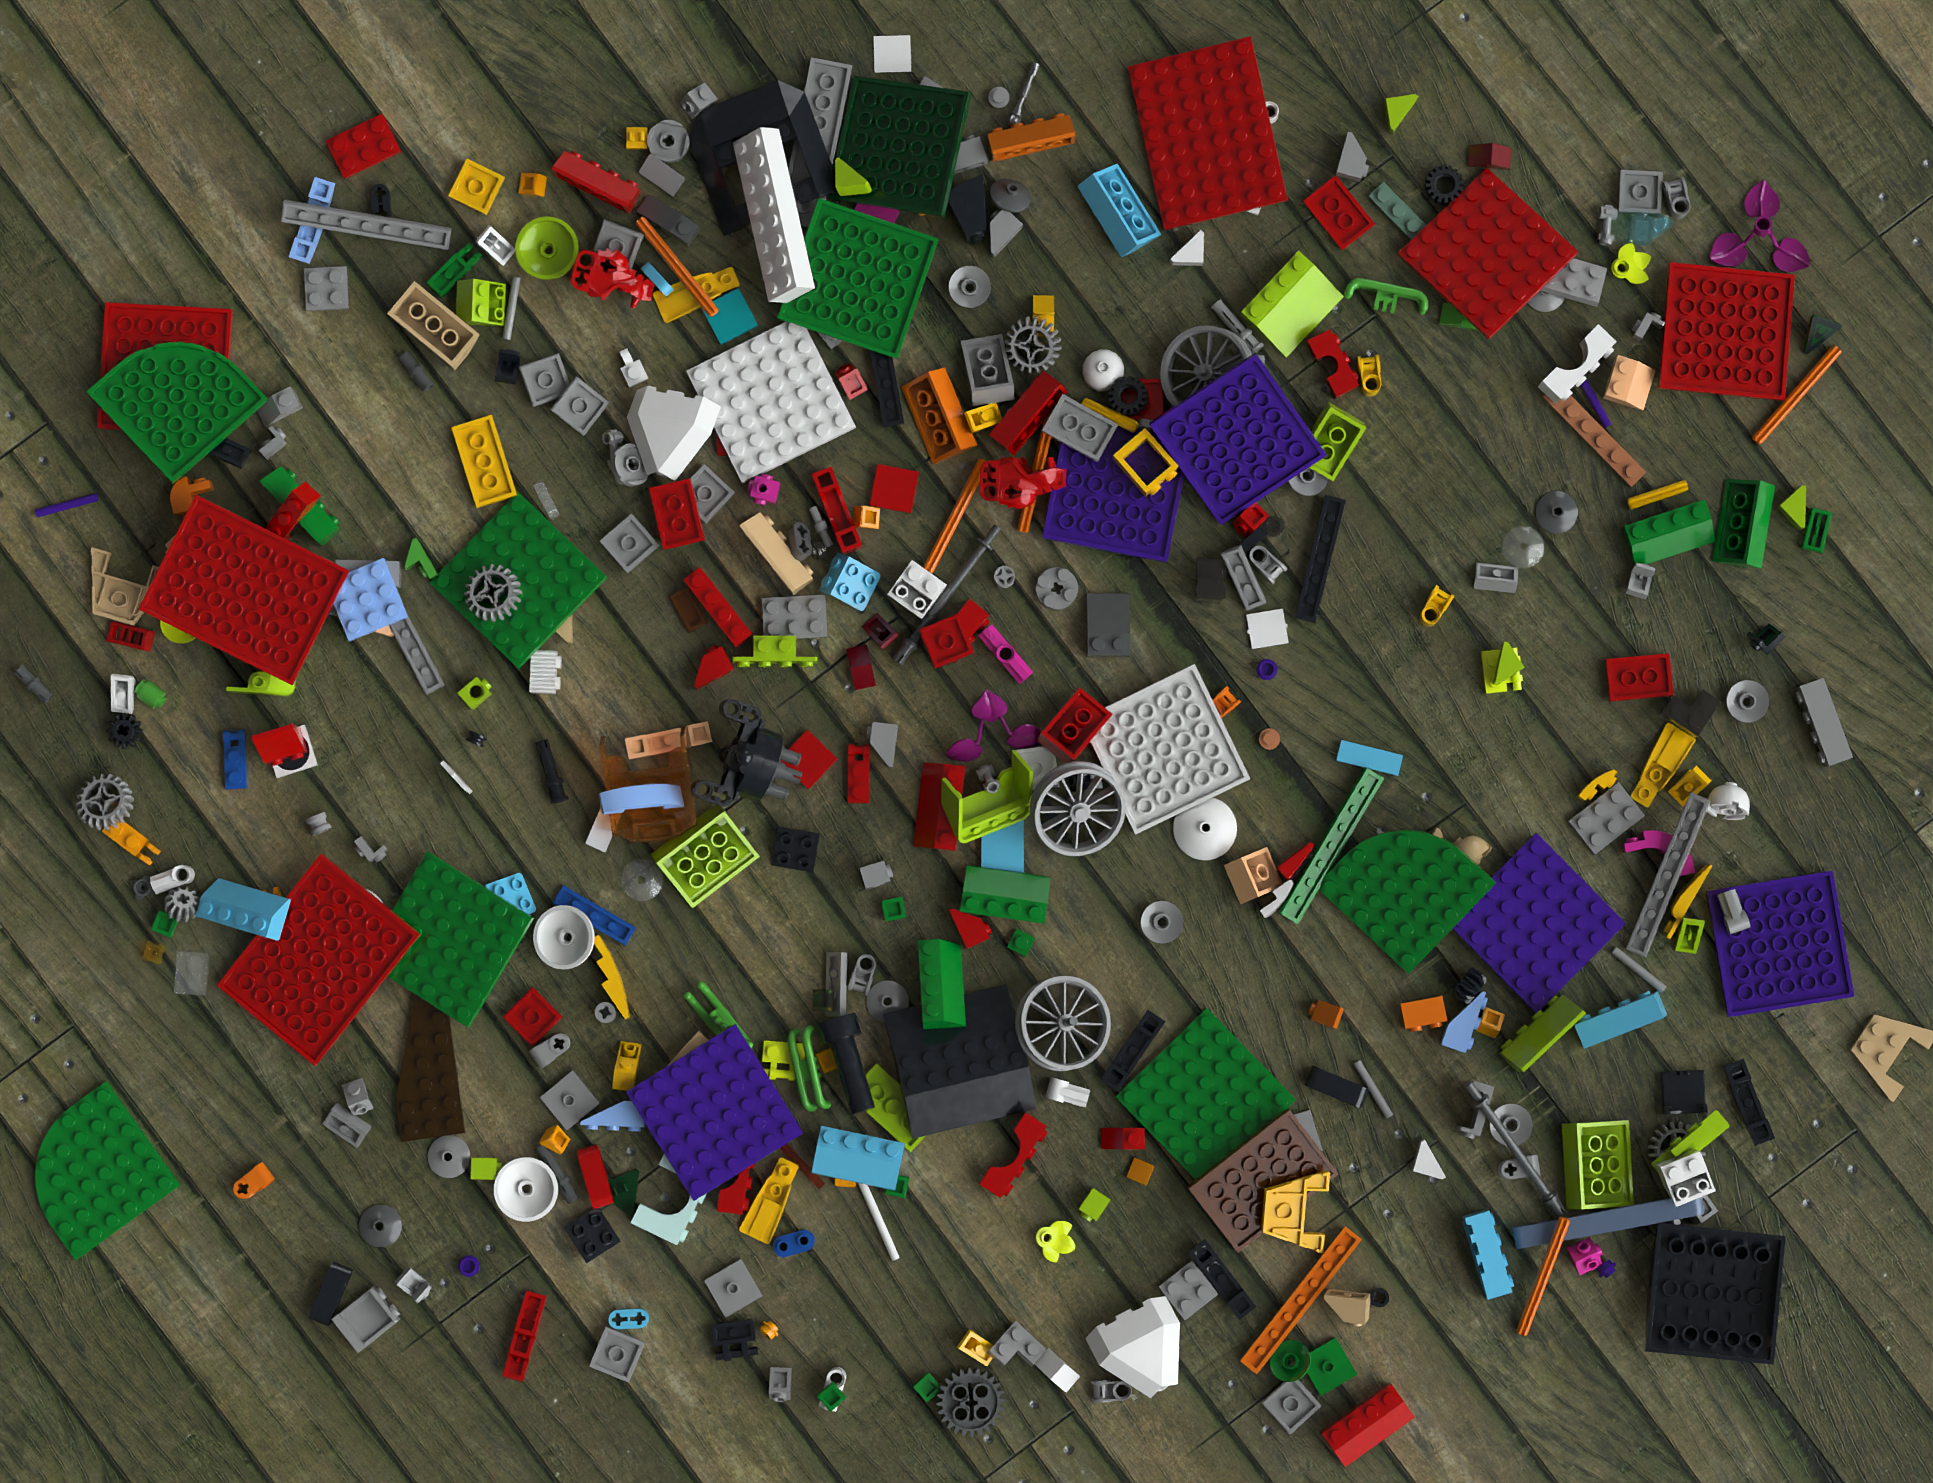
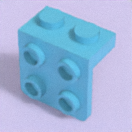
(850, 581)
(515, 891)

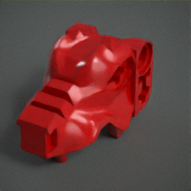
(601, 282)
(1017, 475)

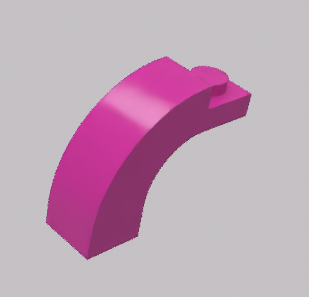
(1658, 841)

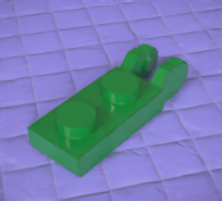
(452, 271)

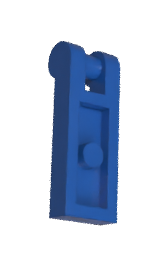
(235, 760)

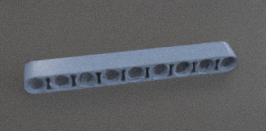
(1607, 1221)

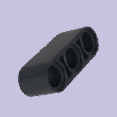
(1336, 1087)
(330, 1293)

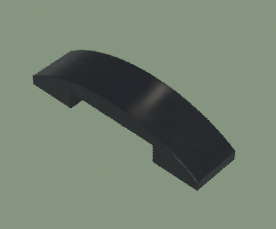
(1132, 1050)
(1748, 1102)
(1222, 1279)

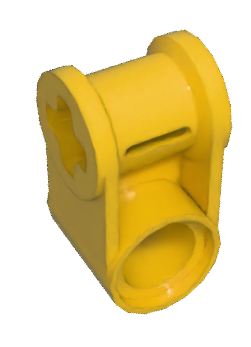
(1369, 371)
(1437, 603)

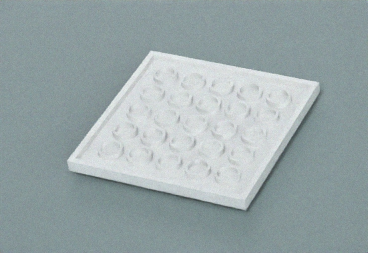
(772, 399)
(1168, 749)

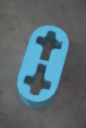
(657, 279)
(628, 1313)

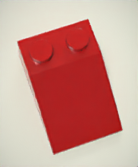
(1074, 727)
(280, 744)

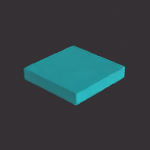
(732, 318)

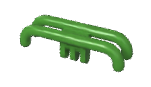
(1387, 294)
(719, 1018)
(806, 1069)

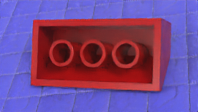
(596, 182)
(932, 824)
(1367, 1424)

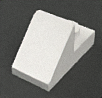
(122, 693)

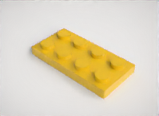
(484, 461)

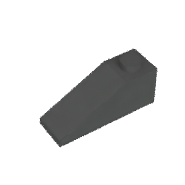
(669, 220)

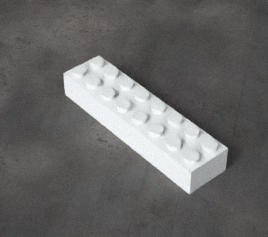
(773, 215)

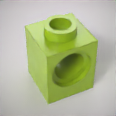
(465, 693)
(485, 1168)
(1093, 1205)

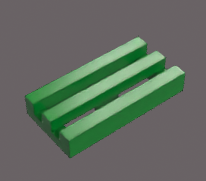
(1811, 547)

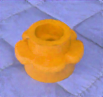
(769, 1330)

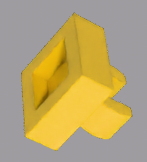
(636, 138)

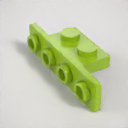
(774, 650)
(1697, 1137)

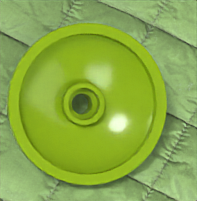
(544, 234)

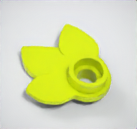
(1634, 264)
(1058, 1242)

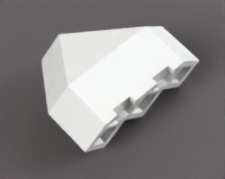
(669, 428)
(1140, 1346)

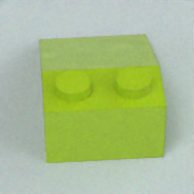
(1337, 435)

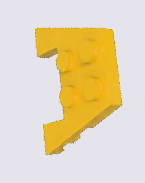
(1285, 1210)

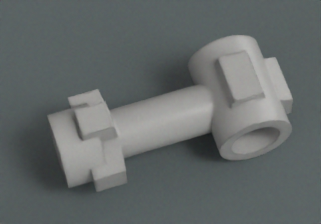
(1608, 214)
(612, 438)
(986, 774)

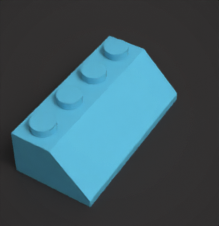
(1119, 210)
(244, 908)
(858, 1158)

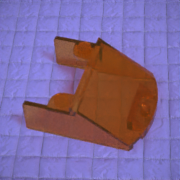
(652, 823)

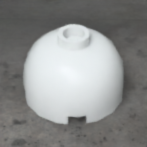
(1102, 370)
(1729, 801)

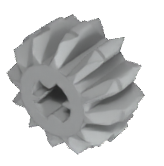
(181, 904)

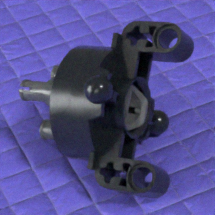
(750, 761)

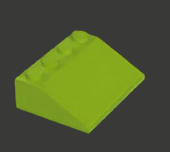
(1291, 304)
(705, 856)
(1541, 1033)
(1597, 1164)

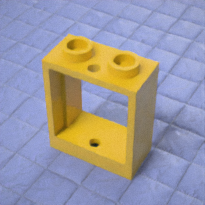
(1130, 447)

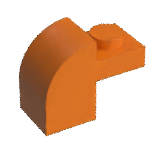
(183, 493)

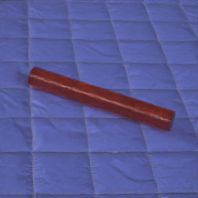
(791, 1154)

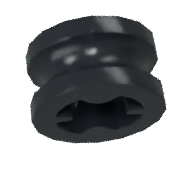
(476, 739)
(1377, 1303)

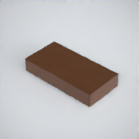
(688, 609)

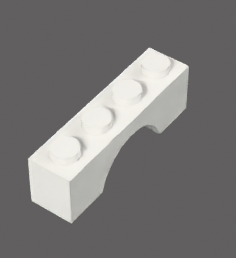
(1560, 381)

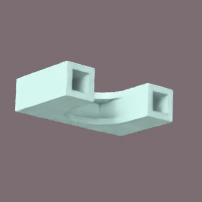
(667, 1226)

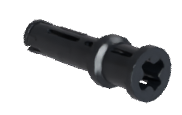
(553, 782)

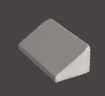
(661, 175)
(1496, 577)
(600, 833)
(346, 1125)

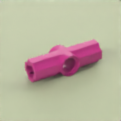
(996, 643)

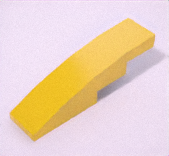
(614, 984)

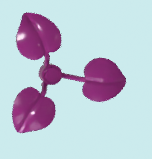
(1765, 203)
(990, 708)

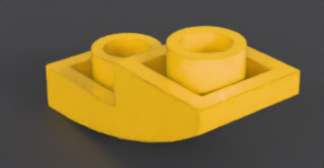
(1602, 781)

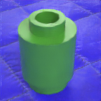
(150, 694)

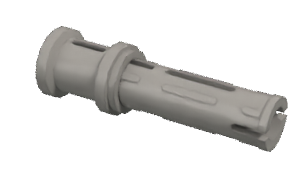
(1220, 308)

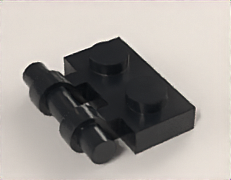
(731, 1333)

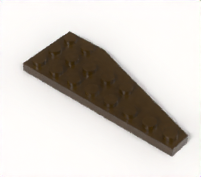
(429, 1083)

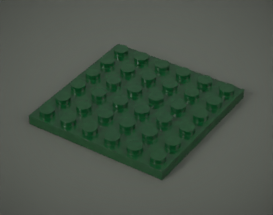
(903, 143)

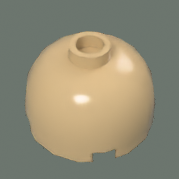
(1473, 847)

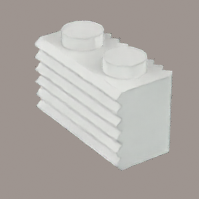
(544, 672)

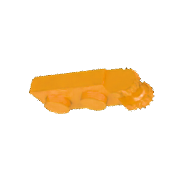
(131, 840)

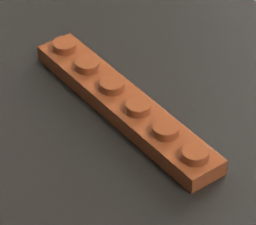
(1598, 439)

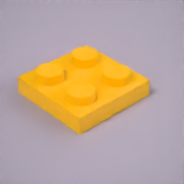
(476, 187)

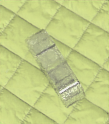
(546, 499)

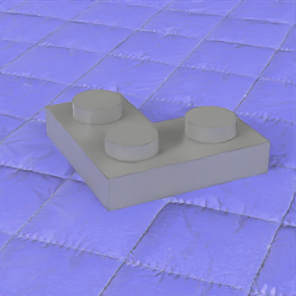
(1017, 1341)

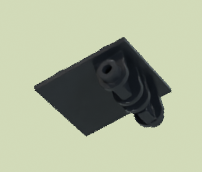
(795, 849)
(592, 1234)

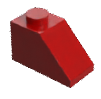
(713, 666)
(971, 928)
(1123, 1138)

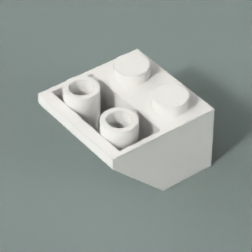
(917, 589)
(1685, 1177)

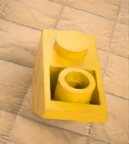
(626, 1066)

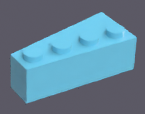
(1622, 1019)
(1487, 1254)

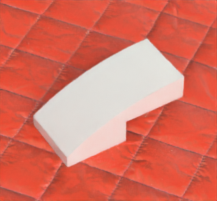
(1281, 893)

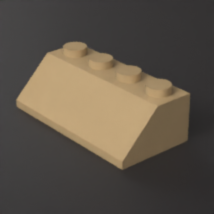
(434, 325)
(776, 552)

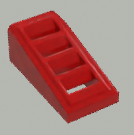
(143, 639)
(1291, 864)

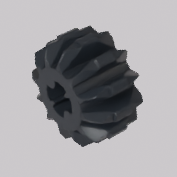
(128, 723)
(1469, 985)

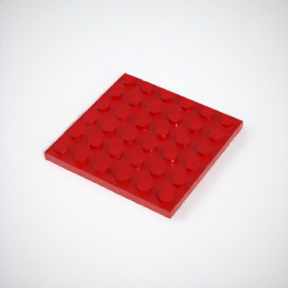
(1487, 253)
(144, 325)
(1726, 331)

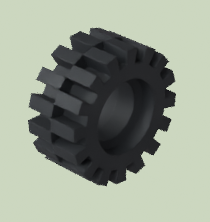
(1452, 175)
(1137, 405)

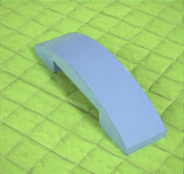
(308, 237)
(641, 797)

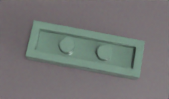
(1397, 211)

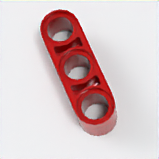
(595, 1176)

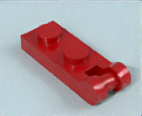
(858, 774)

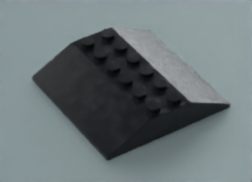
(961, 1072)
(1714, 1293)

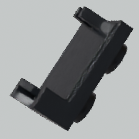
(1683, 1092)

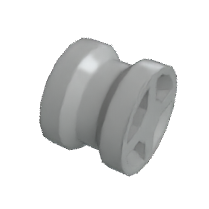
(1004, 573)
(318, 824)
(608, 1010)

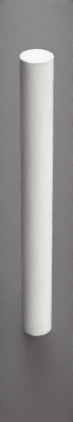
(879, 1221)

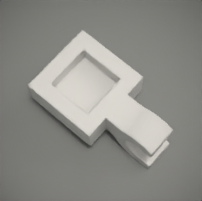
(633, 371)

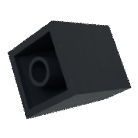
(968, 209)

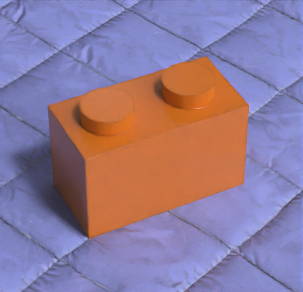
(1423, 1012)

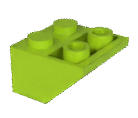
(481, 302)

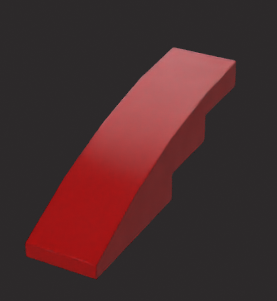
(524, 1336)

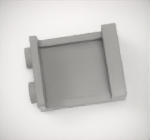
(1478, 1116)
(366, 1318)

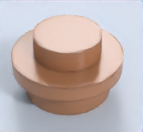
(1269, 739)

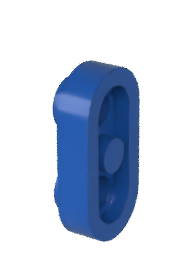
(793, 1243)

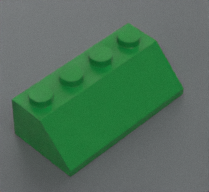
(316, 521)
(1743, 523)
(1669, 533)
(1005, 894)
(941, 984)

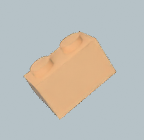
(1629, 382)
(1253, 875)

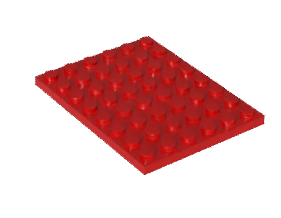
(1207, 133)
(244, 590)
(326, 963)

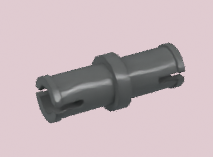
(416, 371)
(33, 684)

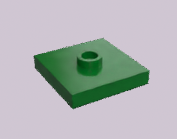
(1329, 1366)

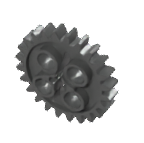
(951, 1403)

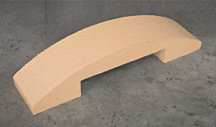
(667, 740)

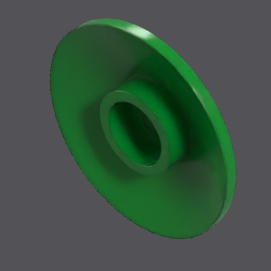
(1282, 1357)

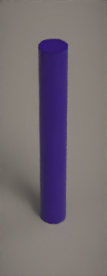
(1595, 404)
(66, 505)

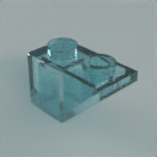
(1646, 229)

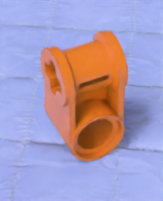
(1222, 704)
(256, 1179)

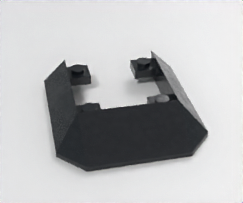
(767, 106)

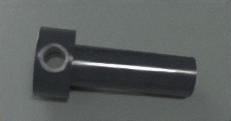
(840, 1035)

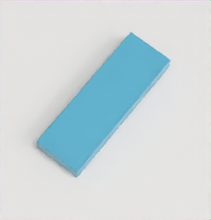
(1369, 757)

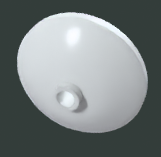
(1201, 844)
(552, 932)
(514, 1200)

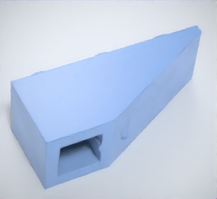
(1460, 1028)
(621, 1114)

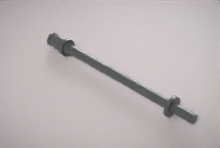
(910, 643)
(1549, 1197)

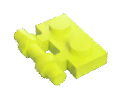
(1489, 666)
(779, 1052)

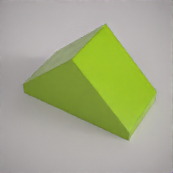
(1397, 108)
(849, 181)
(1795, 507)
(1507, 664)
(1689, 935)

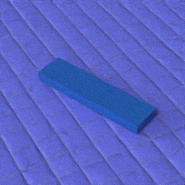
(599, 917)

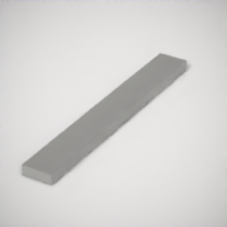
(366, 224)
(1668, 874)

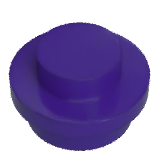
(1266, 669)
(469, 1266)
(1606, 1269)

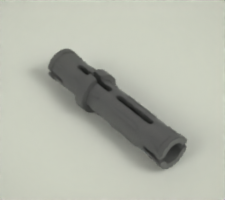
(563, 1181)

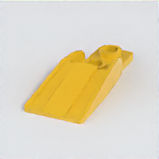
(681, 301)
(1662, 763)
(1684, 899)
(770, 1202)

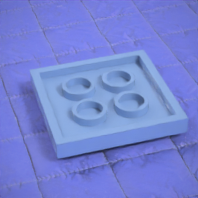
(369, 600)

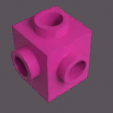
(769, 495)
(1585, 1255)

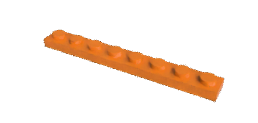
(1300, 1300)

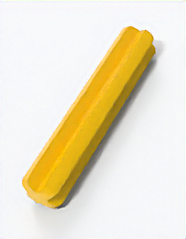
(1122, 421)
(1657, 494)

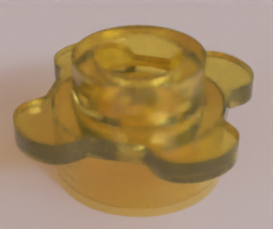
(150, 947)

